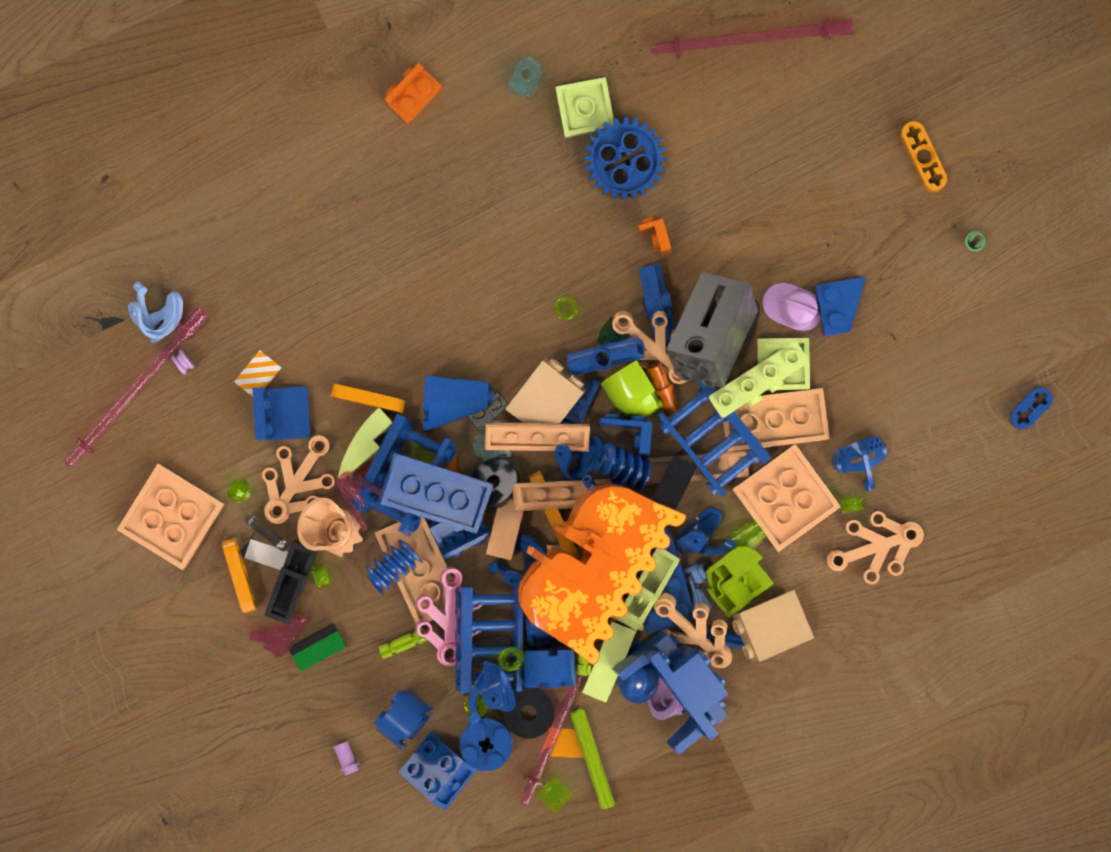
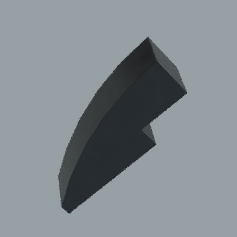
(674, 483)
(290, 582)

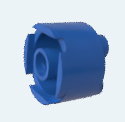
(549, 668)
(403, 718)
(473, 751)

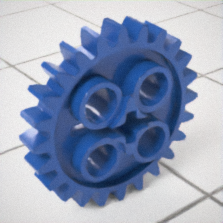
(613, 137)

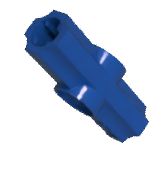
(656, 297)
(618, 353)

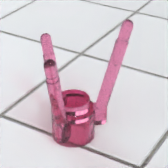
(351, 487)

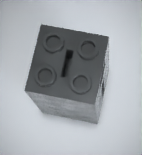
(712, 330)

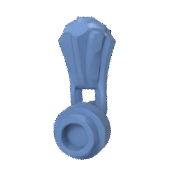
(698, 576)

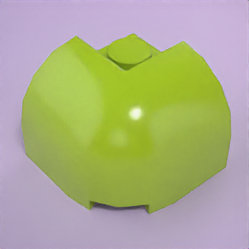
(632, 392)
(737, 579)

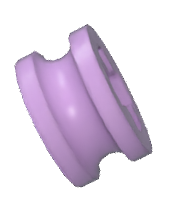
(182, 361)

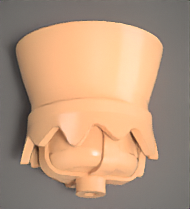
(328, 527)

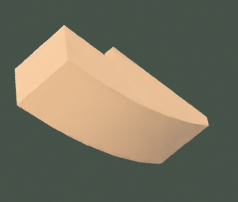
(505, 531)

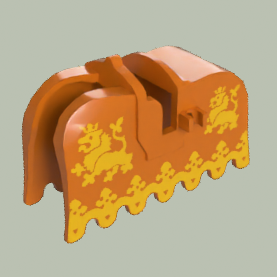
(578, 596)

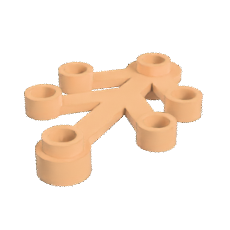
(653, 350)
(294, 483)
(879, 545)
(697, 635)

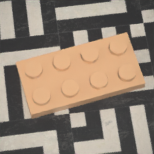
(784, 419)
(424, 578)

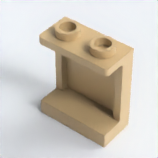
(547, 395)
(772, 627)

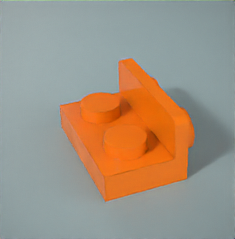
(412, 93)
(659, 237)

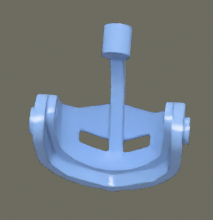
(170, 314)

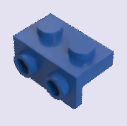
(455, 540)

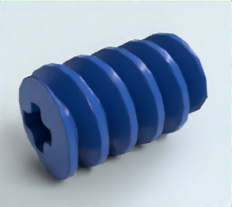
(623, 464)
(392, 566)

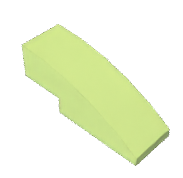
(364, 442)
(652, 587)
(611, 653)

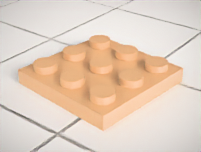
(786, 498)
(170, 516)

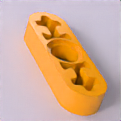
(937, 171)
(368, 398)
(239, 575)

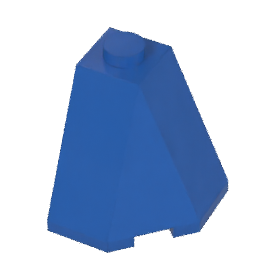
(452, 400)

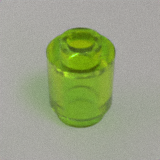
(748, 535)

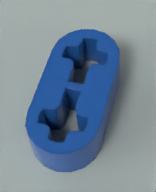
(1026, 404)

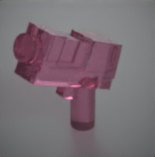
(280, 640)

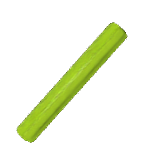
(592, 758)

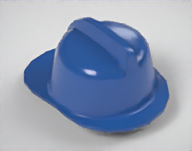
(642, 683)

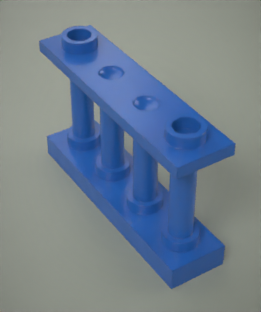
(400, 431)
(738, 434)
(466, 625)

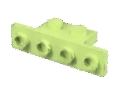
(759, 379)

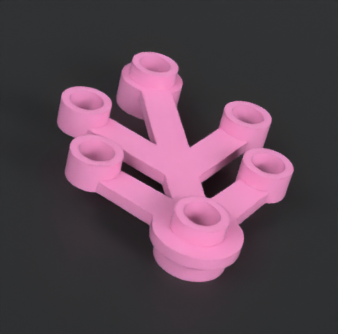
(446, 621)

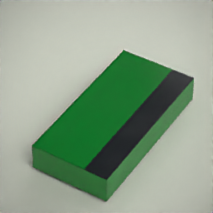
(317, 647)

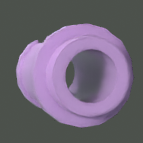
(346, 758)

